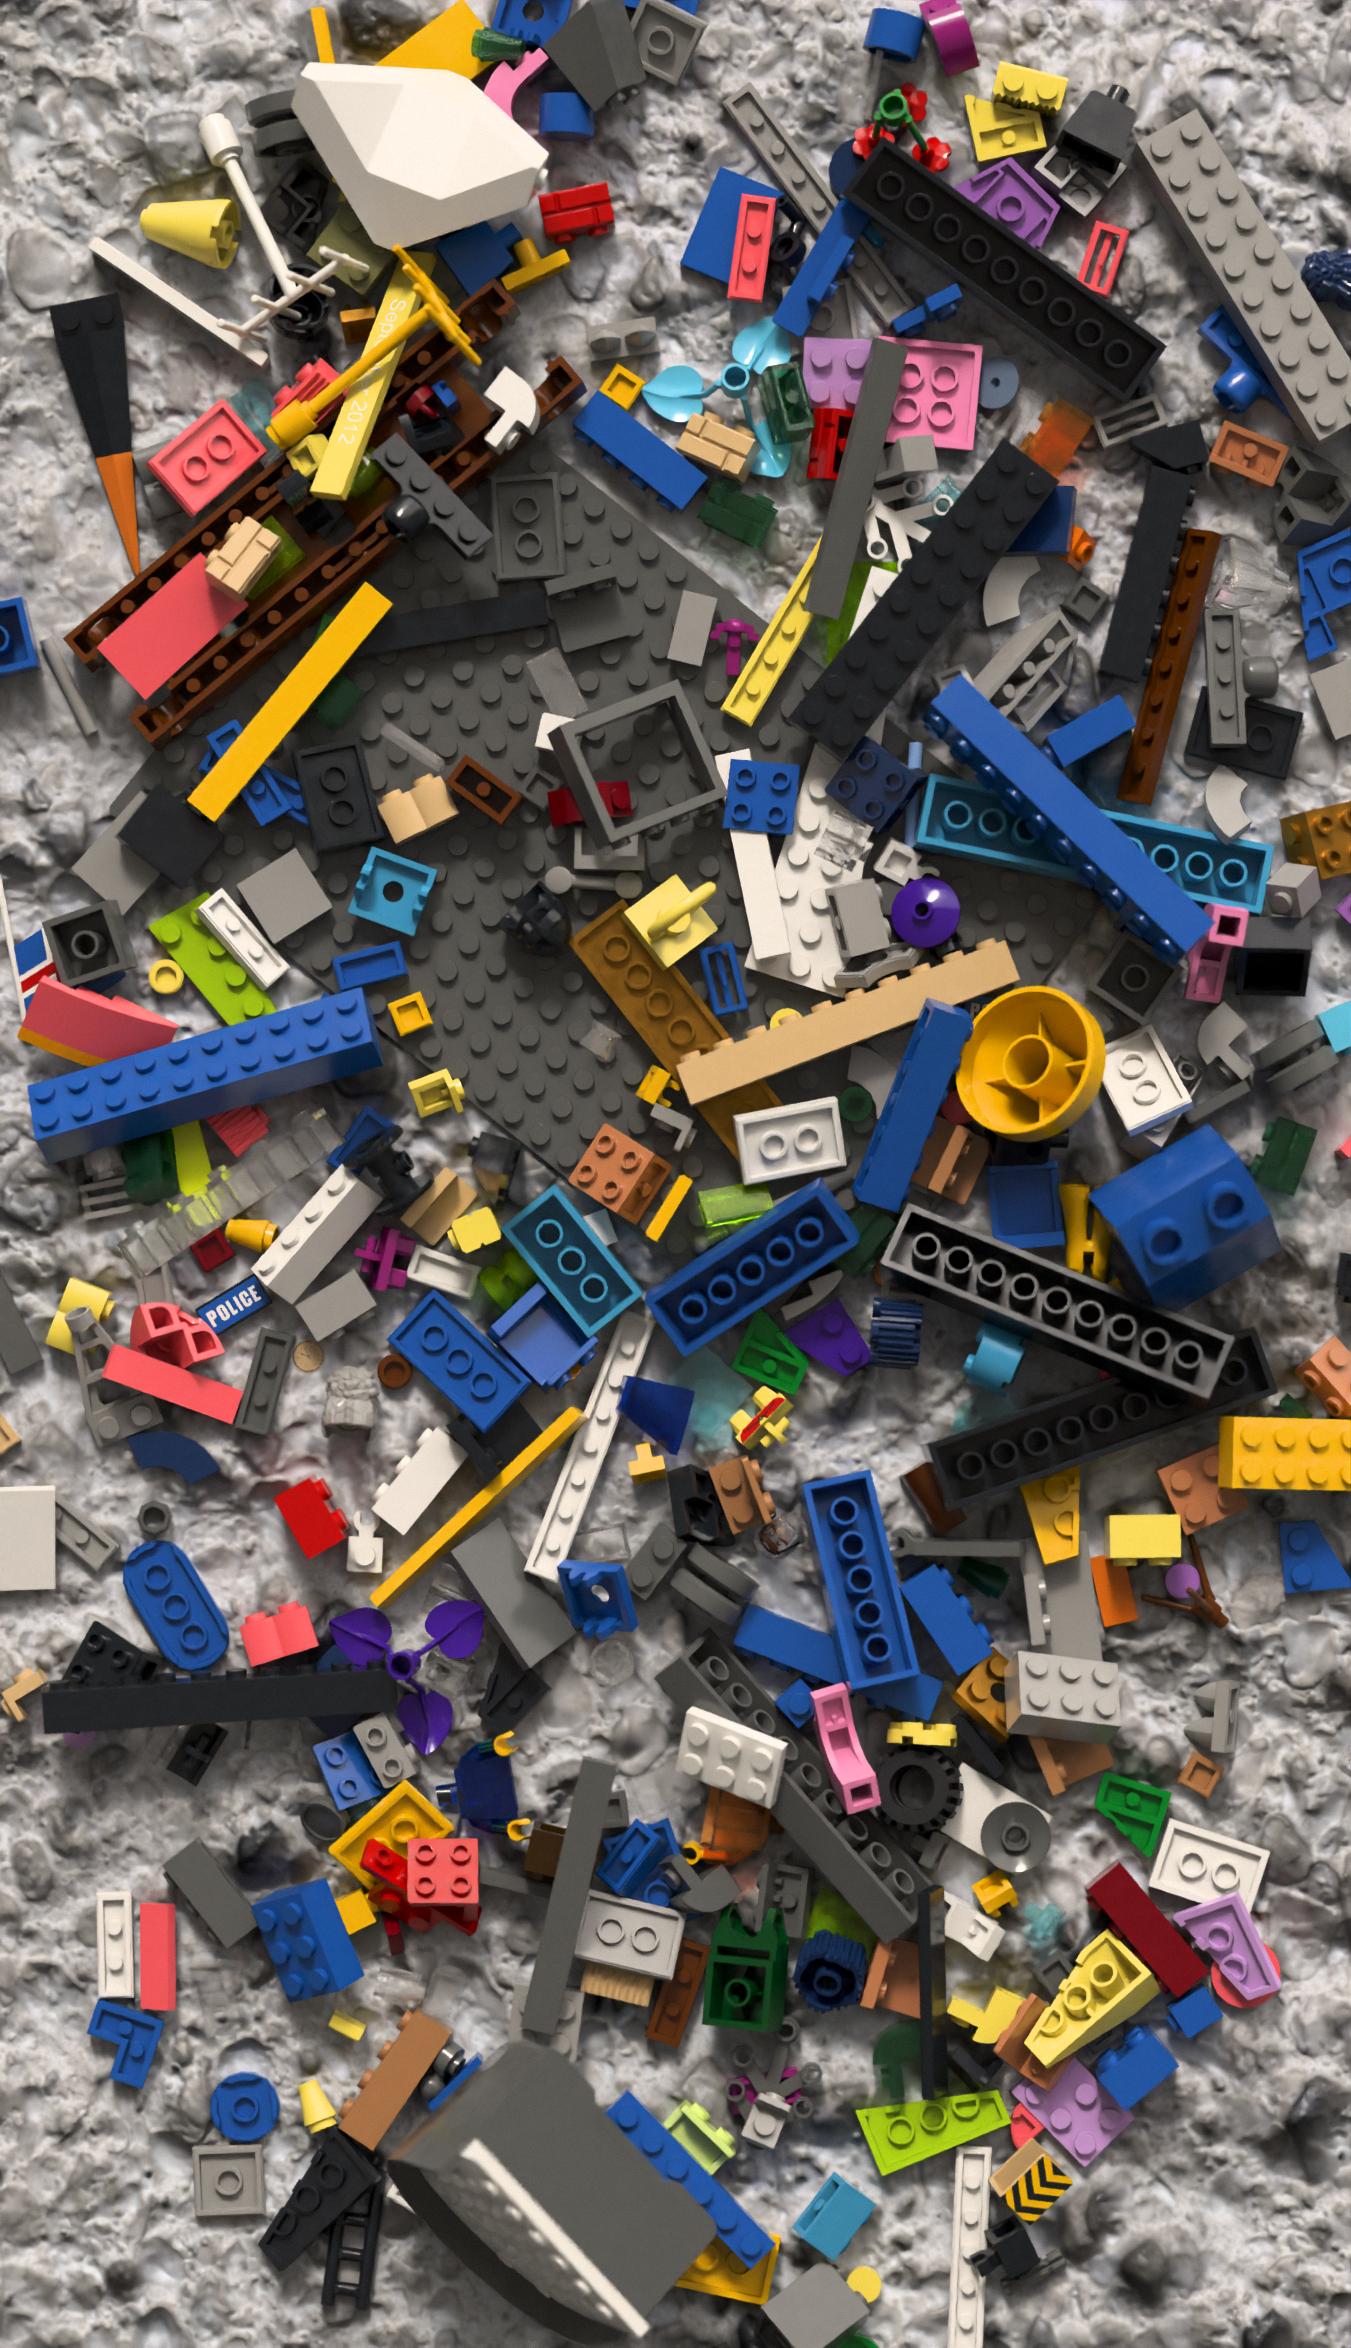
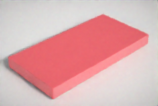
(169, 628)

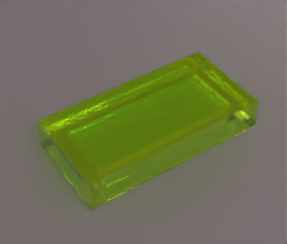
(733, 1203)

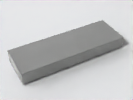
(81, 1533)

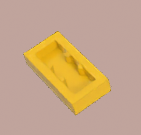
(533, 267)

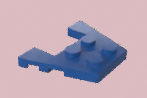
(1323, 588)

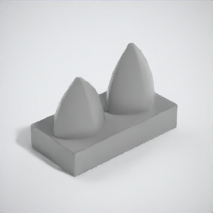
(622, 339)
(1220, 1730)

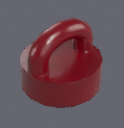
(421, 404)

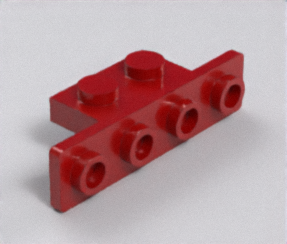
(392, 1892)

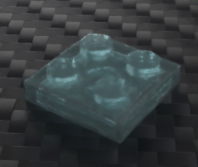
(716, 1390)

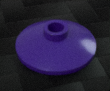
(937, 924)

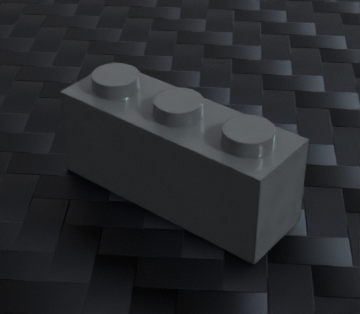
(210, 1893)

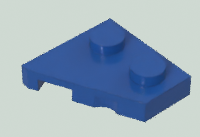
(1308, 1559)

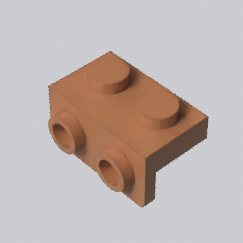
(1247, 454)
(1329, 1377)

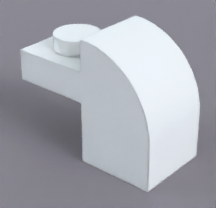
(519, 409)
(971, 1927)

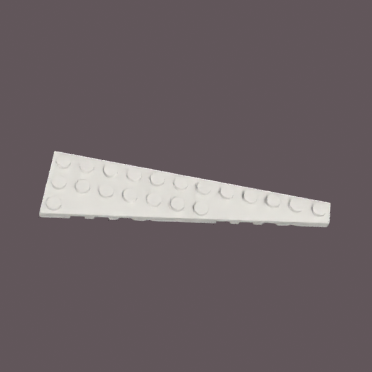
(805, 875)

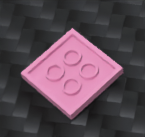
(937, 393)

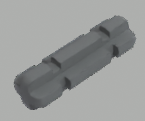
(1053, 2261)

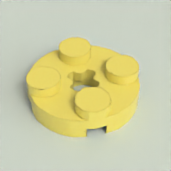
(922, 1734)

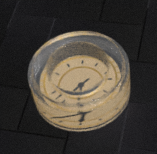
(308, 1356)

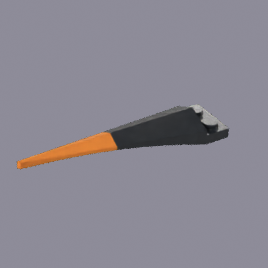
(94, 356)

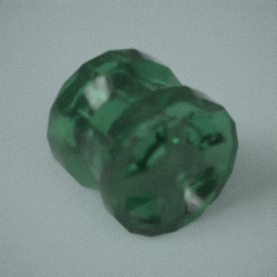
(851, 1108)

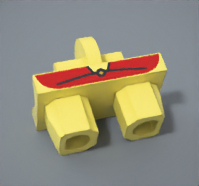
(767, 1424)

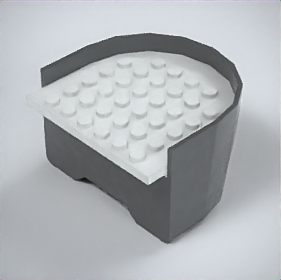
(550, 2198)

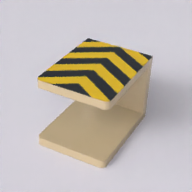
(1030, 2181)

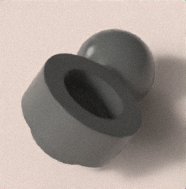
(447, 2062)

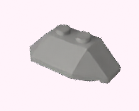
(1030, 670)

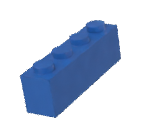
(639, 452)

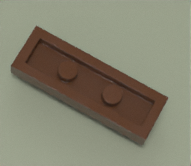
(678, 1996)

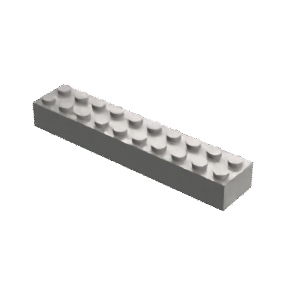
(1250, 275)

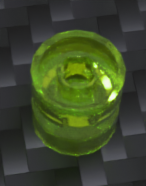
(520, 1272)

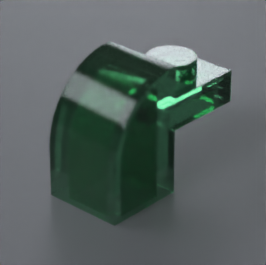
(895, 2045)

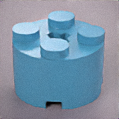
(996, 1359)

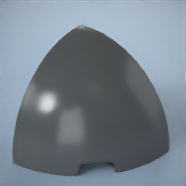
(1312, 499)

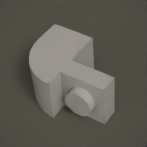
(1215, 1035)

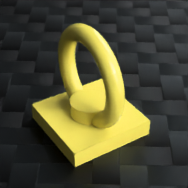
(671, 920)

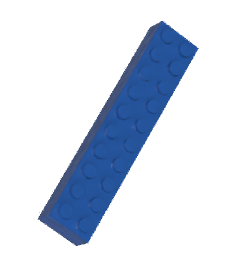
(1066, 821)
(204, 1075)

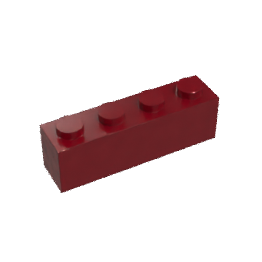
(1146, 1928)

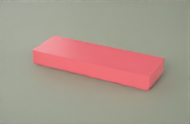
(751, 248)
(157, 1956)

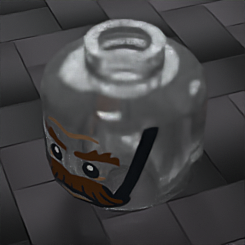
(781, 1536)

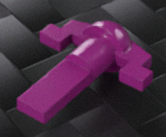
(734, 628)

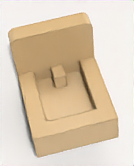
(24, 1683)

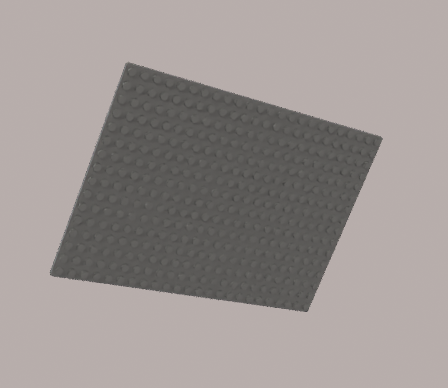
(514, 1017)

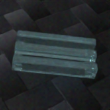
(247, 392)

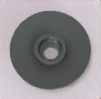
(1017, 1855)

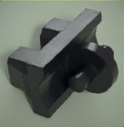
(197, 1751)

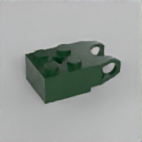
(751, 1963)

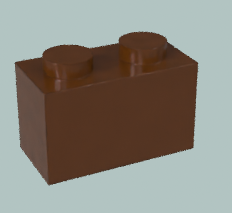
(484, 790)

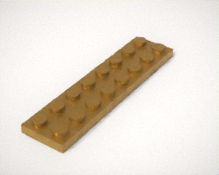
(663, 1012)

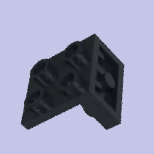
(501, 1444)
(110, 1657)

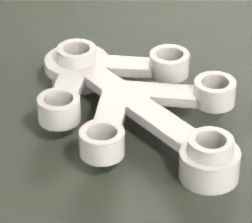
(900, 521)

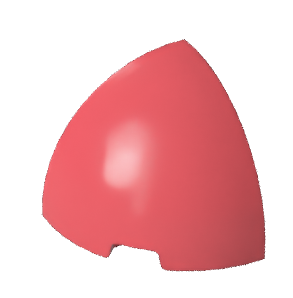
(173, 1336)

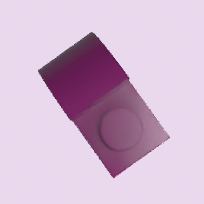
(950, 36)

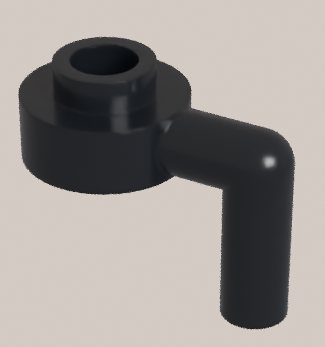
(788, 247)

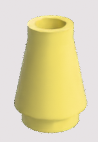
(316, 2108)

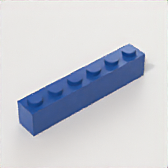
(912, 1105)
(814, 1653)
(677, 2164)

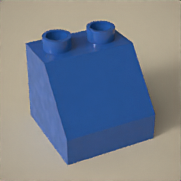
(1187, 1219)

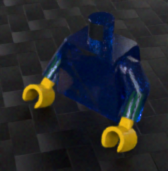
(486, 1789)

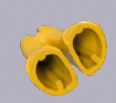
(1075, 1210)

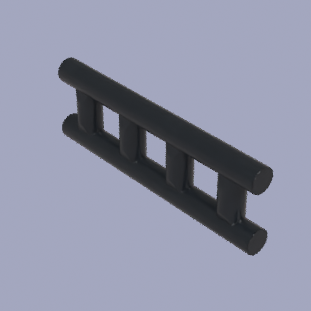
(365, 2256)

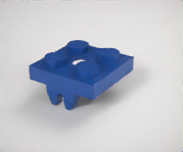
(511, 20)
(588, 1609)

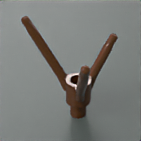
(1205, 1604)

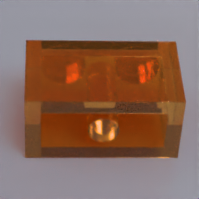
(1057, 437)

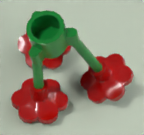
(901, 109)

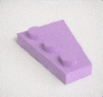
(1233, 1942)

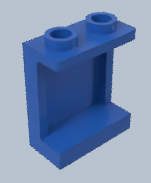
(1025, 1205)
(542, 1339)

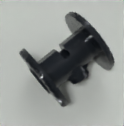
(392, 1168)

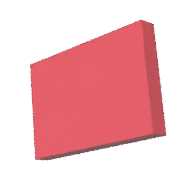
(206, 458)

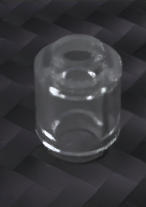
(400, 1987)

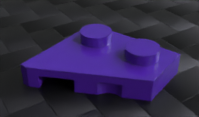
(831, 1338)

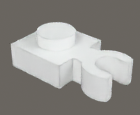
(901, 863)
(365, 1550)

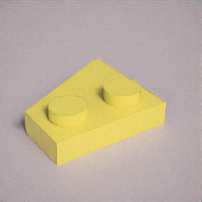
(1002, 130)

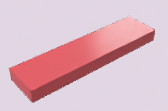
(172, 1384)

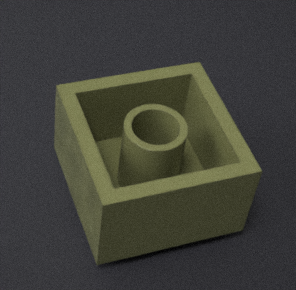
(348, 236)

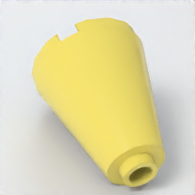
(195, 229)

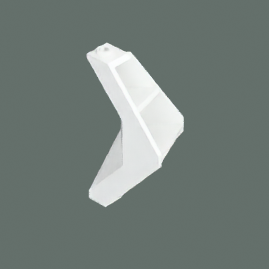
(416, 148)

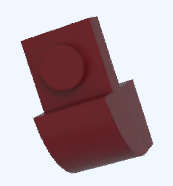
(566, 812)

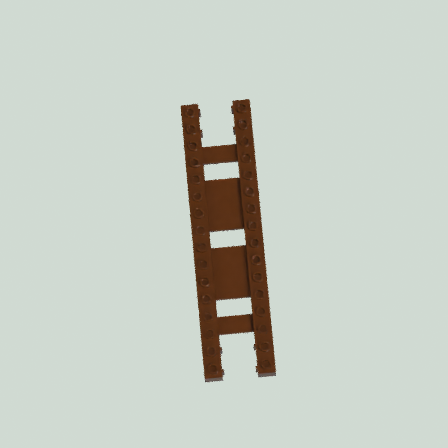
(324, 571)

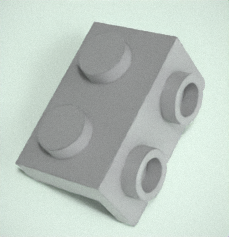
(386, 1748)

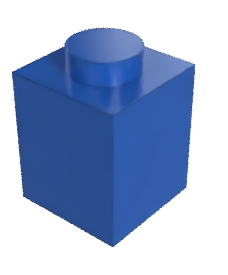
(796, 1701)
(1193, 2011)

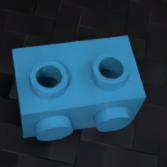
(834, 2216)

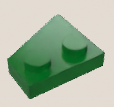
(770, 1355)
(1133, 1808)

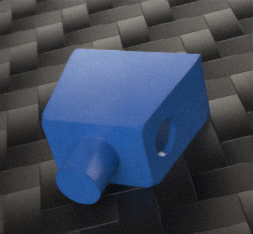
(479, 254)

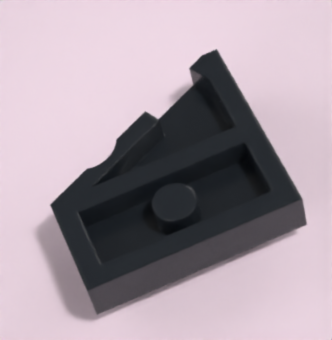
(510, 1693)

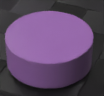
(1179, 1578)

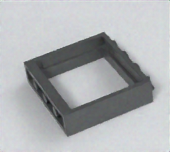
(586, 791)

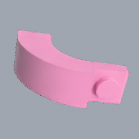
(507, 84)
(1212, 952)
(841, 1751)

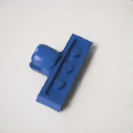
(1244, 378)

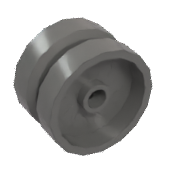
(278, 126)
(1295, 1061)
(712, 1588)

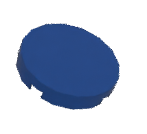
(245, 2106)

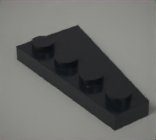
(327, 2191)

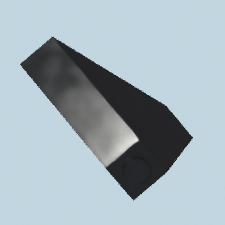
(495, 1165)

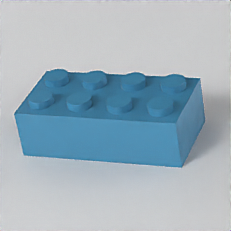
(572, 1260)

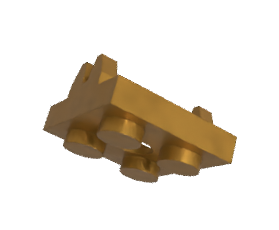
(975, 1696)

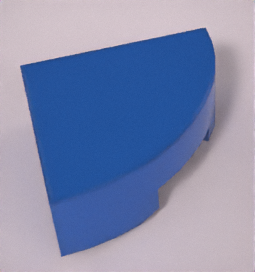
(447, 397)

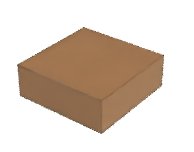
(1200, 1774)

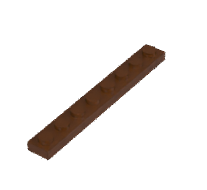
(1168, 666)

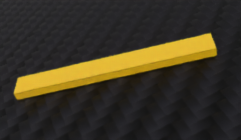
(290, 702)
(478, 1507)

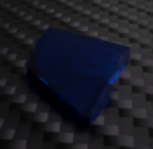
(656, 1409)

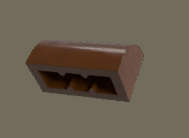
(922, 1488)

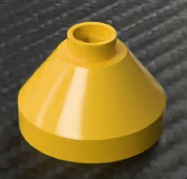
(1031, 1064)

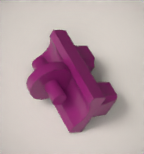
(389, 1244)

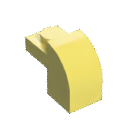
(990, 2020)

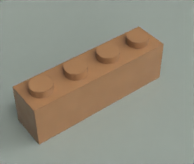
(395, 2077)

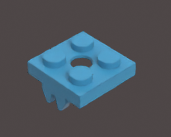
(376, 873)

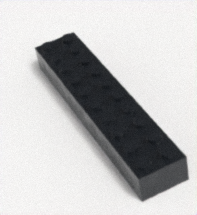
(1003, 271)
(923, 600)
(1056, 1307)
(1081, 1428)

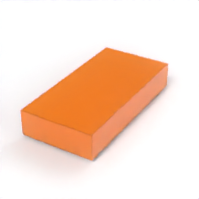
(1113, 1592)

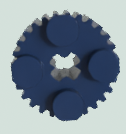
(895, 1333)
(830, 1971)

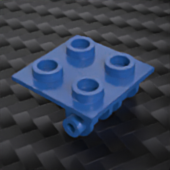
(761, 797)
(348, 1771)

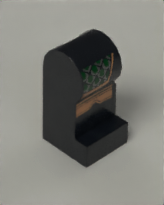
(306, 508)

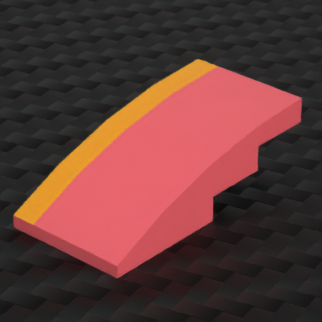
(90, 1026)

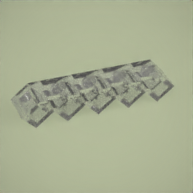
(230, 1191)

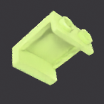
(699, 2136)

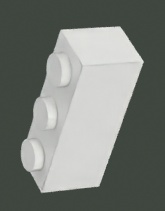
(419, 1479)

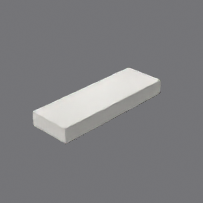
(242, 939)
(115, 1944)

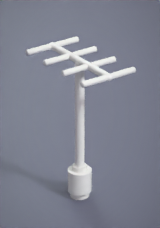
(225, 151)

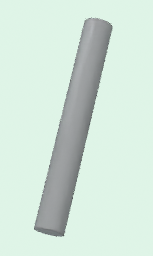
(69, 686)

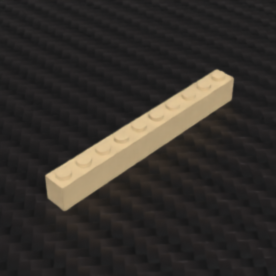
(846, 1023)

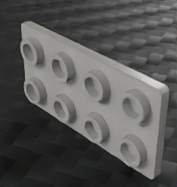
(1061, 1604)

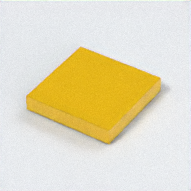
(668, 1207)

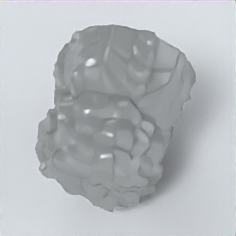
(351, 1404)

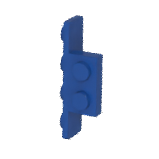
(818, 274)

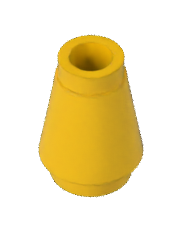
(252, 1233)

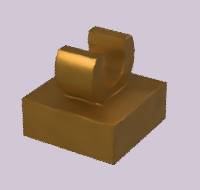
(357, 323)

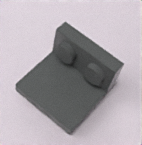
(588, 608)

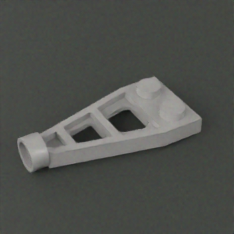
(119, 1417)

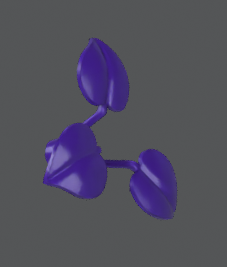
(453, 1625)

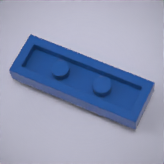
(261, 791)

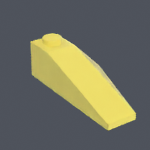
(1096, 1997)

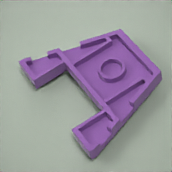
(1013, 200)

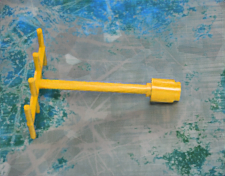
(299, 418)

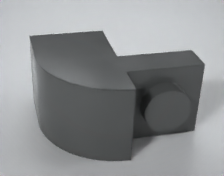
(701, 1892)

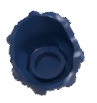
(1329, 277)

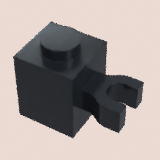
(1009, 2249)

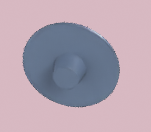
(997, 383)

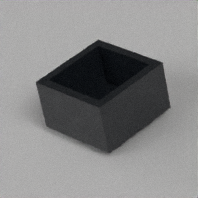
(1273, 957)

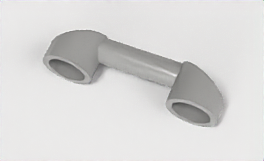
(626, 884)

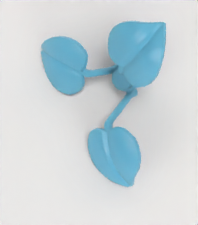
(678, 389)

